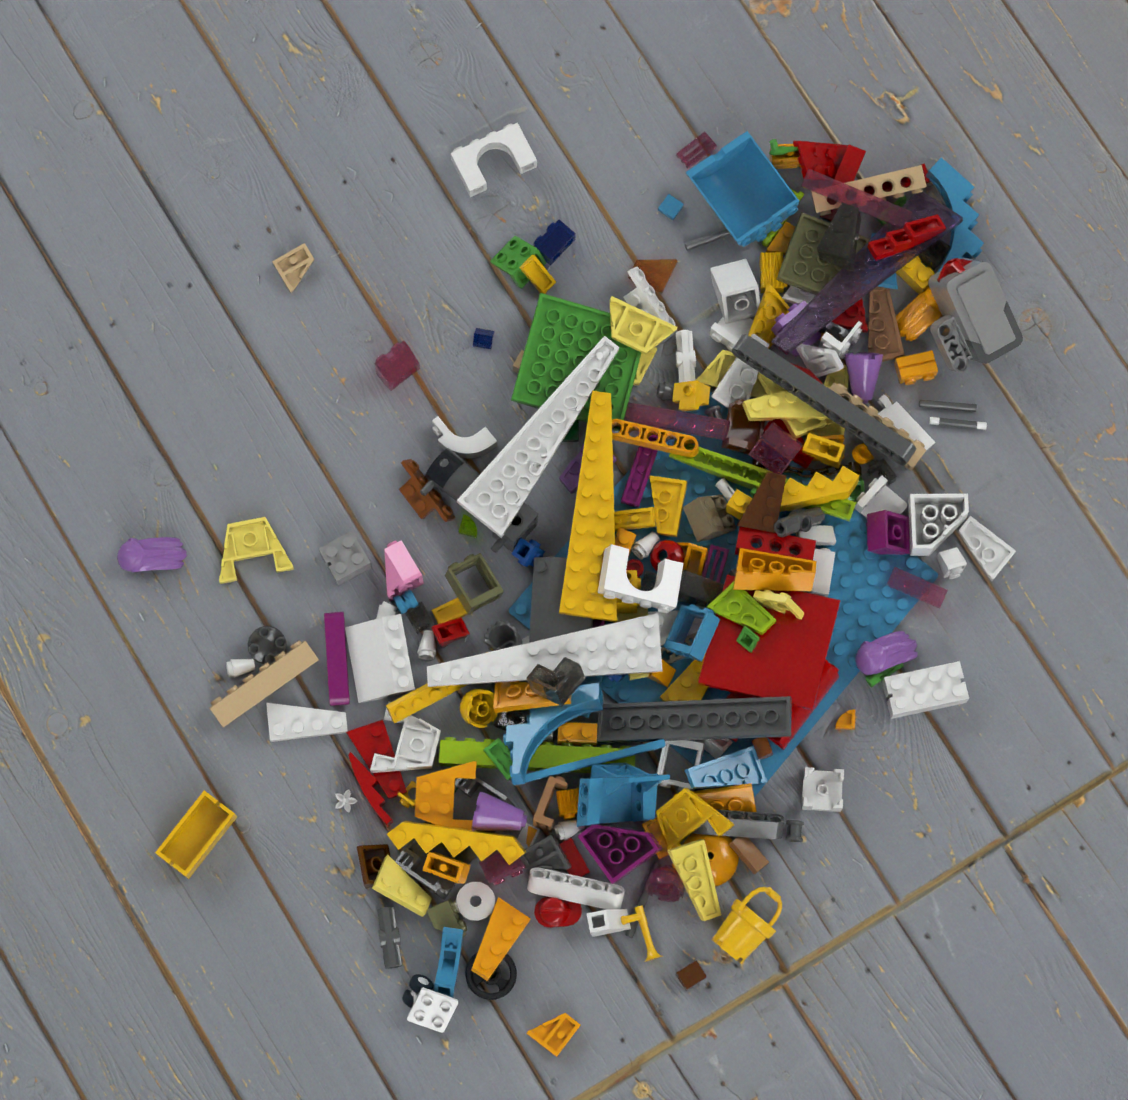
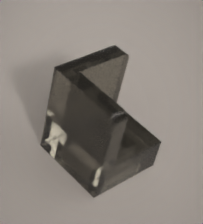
(648, 581)
(420, 618)

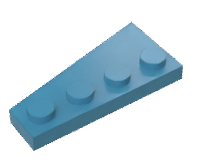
(728, 770)

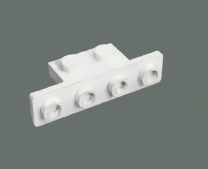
(645, 298)

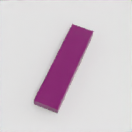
(639, 475)

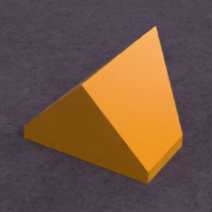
(694, 557)

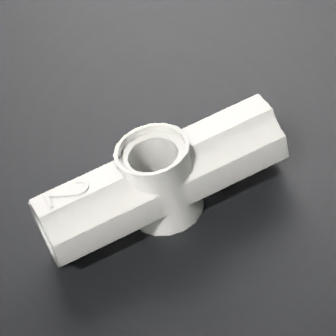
(685, 356)

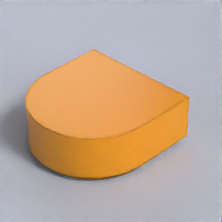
(862, 454)

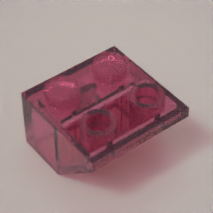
(396, 365)
(776, 449)

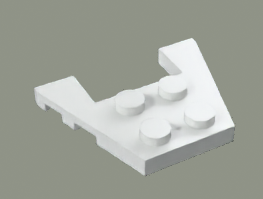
(415, 747)

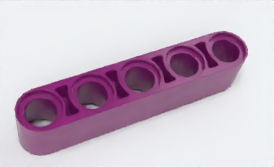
(336, 658)

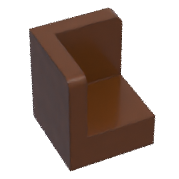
(691, 975)

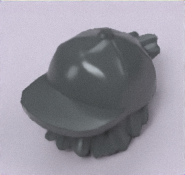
(502, 636)

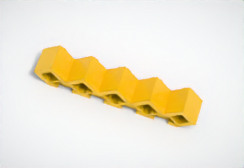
(796, 496)
(457, 840)

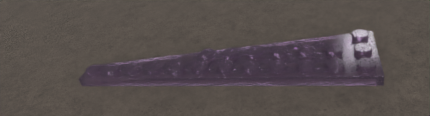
(851, 286)

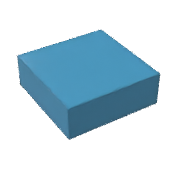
(670, 207)

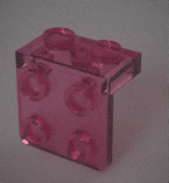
(496, 868)

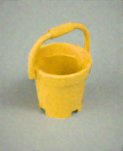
(744, 928)

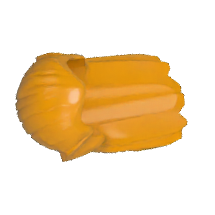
(918, 315)

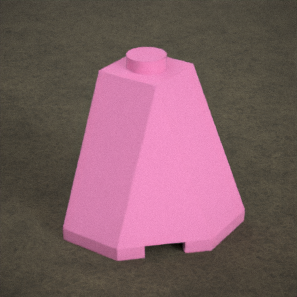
(400, 570)

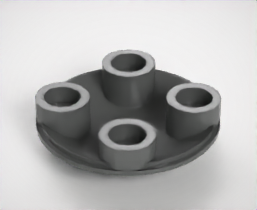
(266, 644)

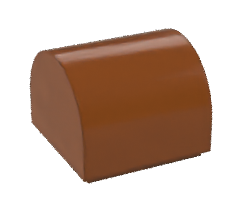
(762, 747)

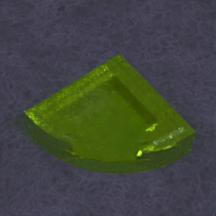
(468, 527)

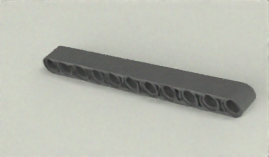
(824, 400)

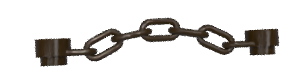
(853, 466)

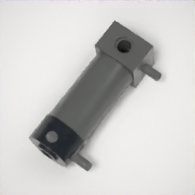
(454, 476)

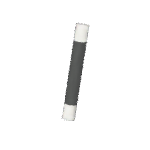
(957, 423)

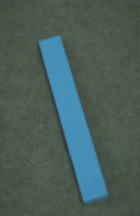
(593, 761)

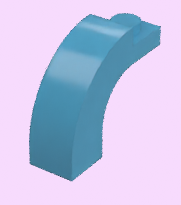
(449, 961)

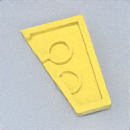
(400, 887)

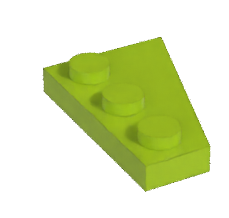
(742, 609)

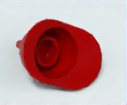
(557, 912)

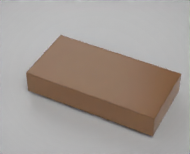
(749, 854)

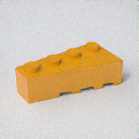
(773, 572)

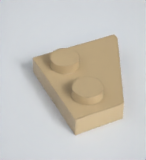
(293, 266)

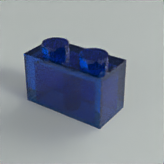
(555, 241)

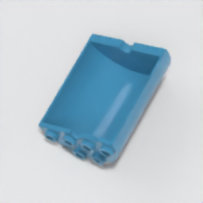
(744, 190)

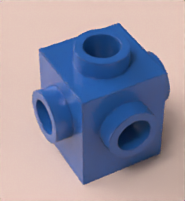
(527, 551)

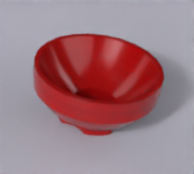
(673, 550)

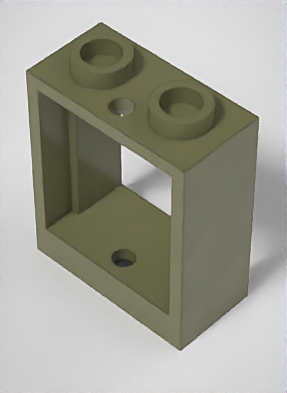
(495, 588)

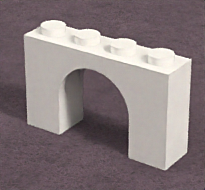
(508, 139)
(824, 569)
(615, 583)

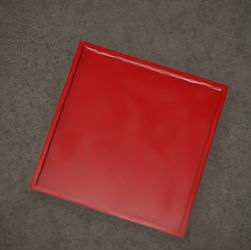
(785, 659)

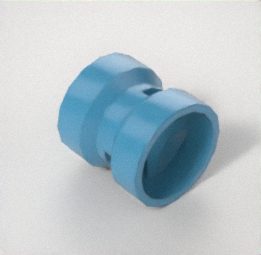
(405, 601)

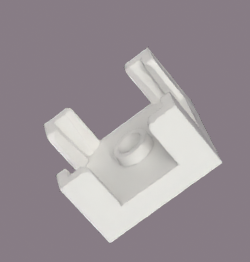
(822, 790)

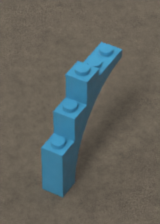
(955, 193)
(525, 738)

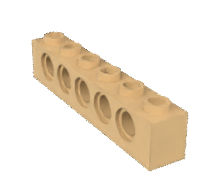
(914, 174)
(857, 401)

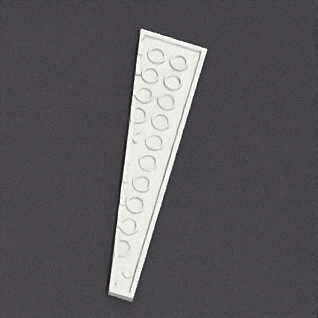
(513, 473)

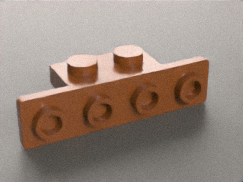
(423, 504)

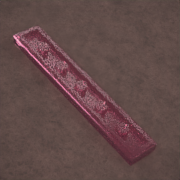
(849, 195)
(677, 421)

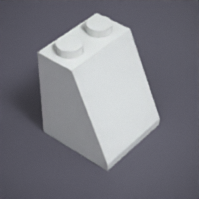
(736, 290)

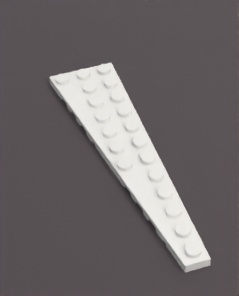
(603, 650)

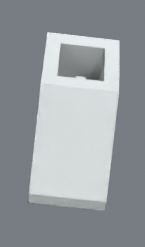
(951, 563)
(607, 921)

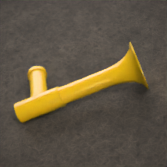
(641, 918)

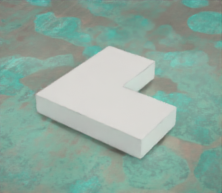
(822, 534)

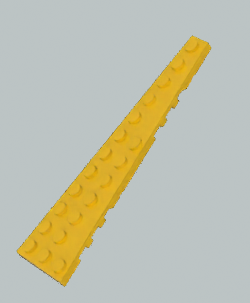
(592, 519)

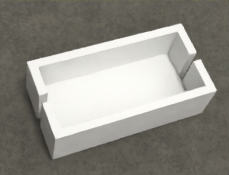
(925, 689)

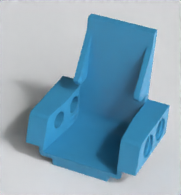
(617, 794)

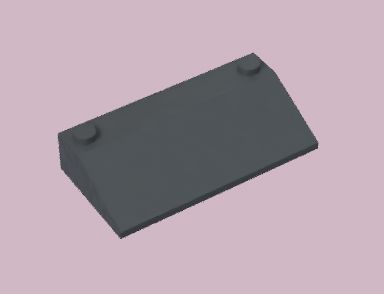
(546, 599)
(414, 857)

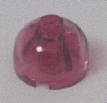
(665, 883)

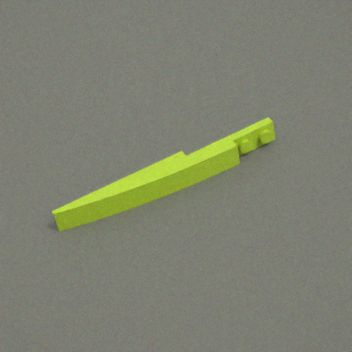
(751, 476)

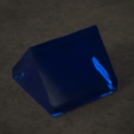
(483, 338)

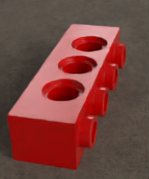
(766, 540)

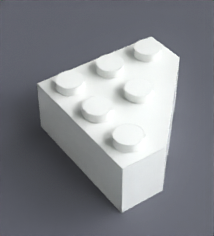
(934, 520)

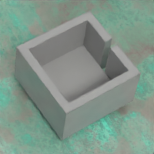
(346, 558)

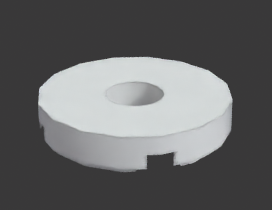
(475, 889)

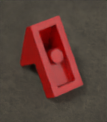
(450, 631)

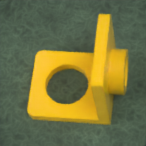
(405, 800)

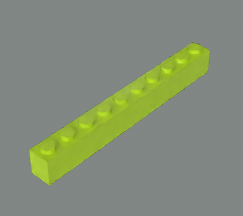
(546, 756)

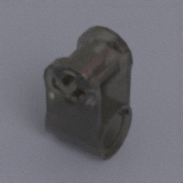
(509, 718)

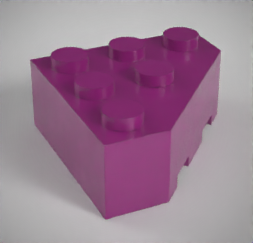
(618, 849)

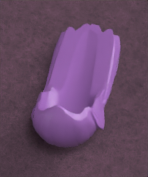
(151, 554)
(885, 653)

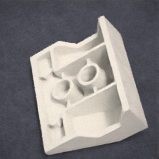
(380, 658)

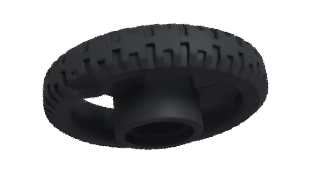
(504, 986)

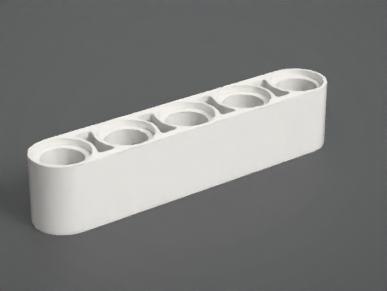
(575, 889)

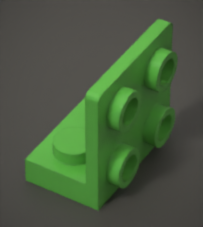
(513, 256)

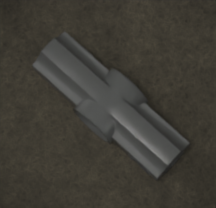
(799, 521)
(389, 937)

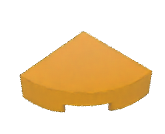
(846, 720)

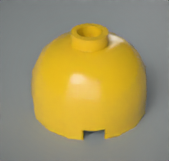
(477, 707)

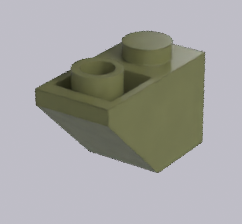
(445, 915)

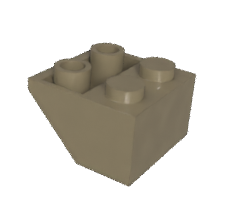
(709, 517)

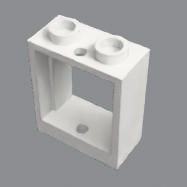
(682, 743)

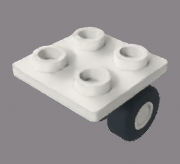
(427, 1006)

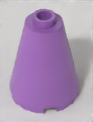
(863, 373)
(497, 815)

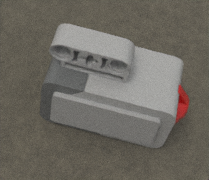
(973, 314)

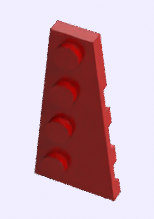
(375, 739)

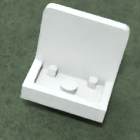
(730, 333)
(829, 342)
(879, 498)

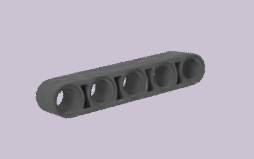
(748, 825)

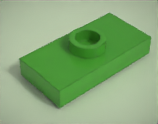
(500, 757)

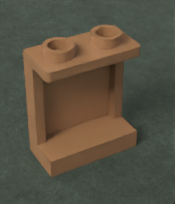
(539, 819)

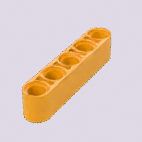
(660, 444)

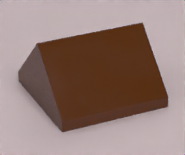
(370, 861)

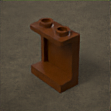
(742, 433)

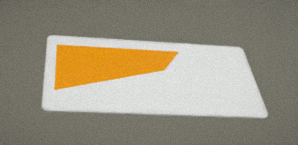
(528, 835)

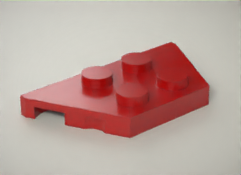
(820, 157)

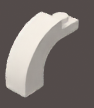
(464, 447)

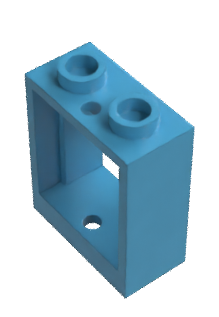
(682, 626)

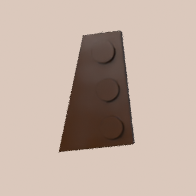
(765, 504)

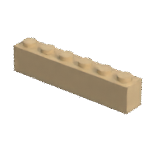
(263, 683)

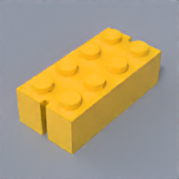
(196, 834)

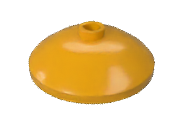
(725, 859)

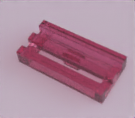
(684, 160)

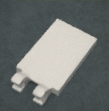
(903, 420)

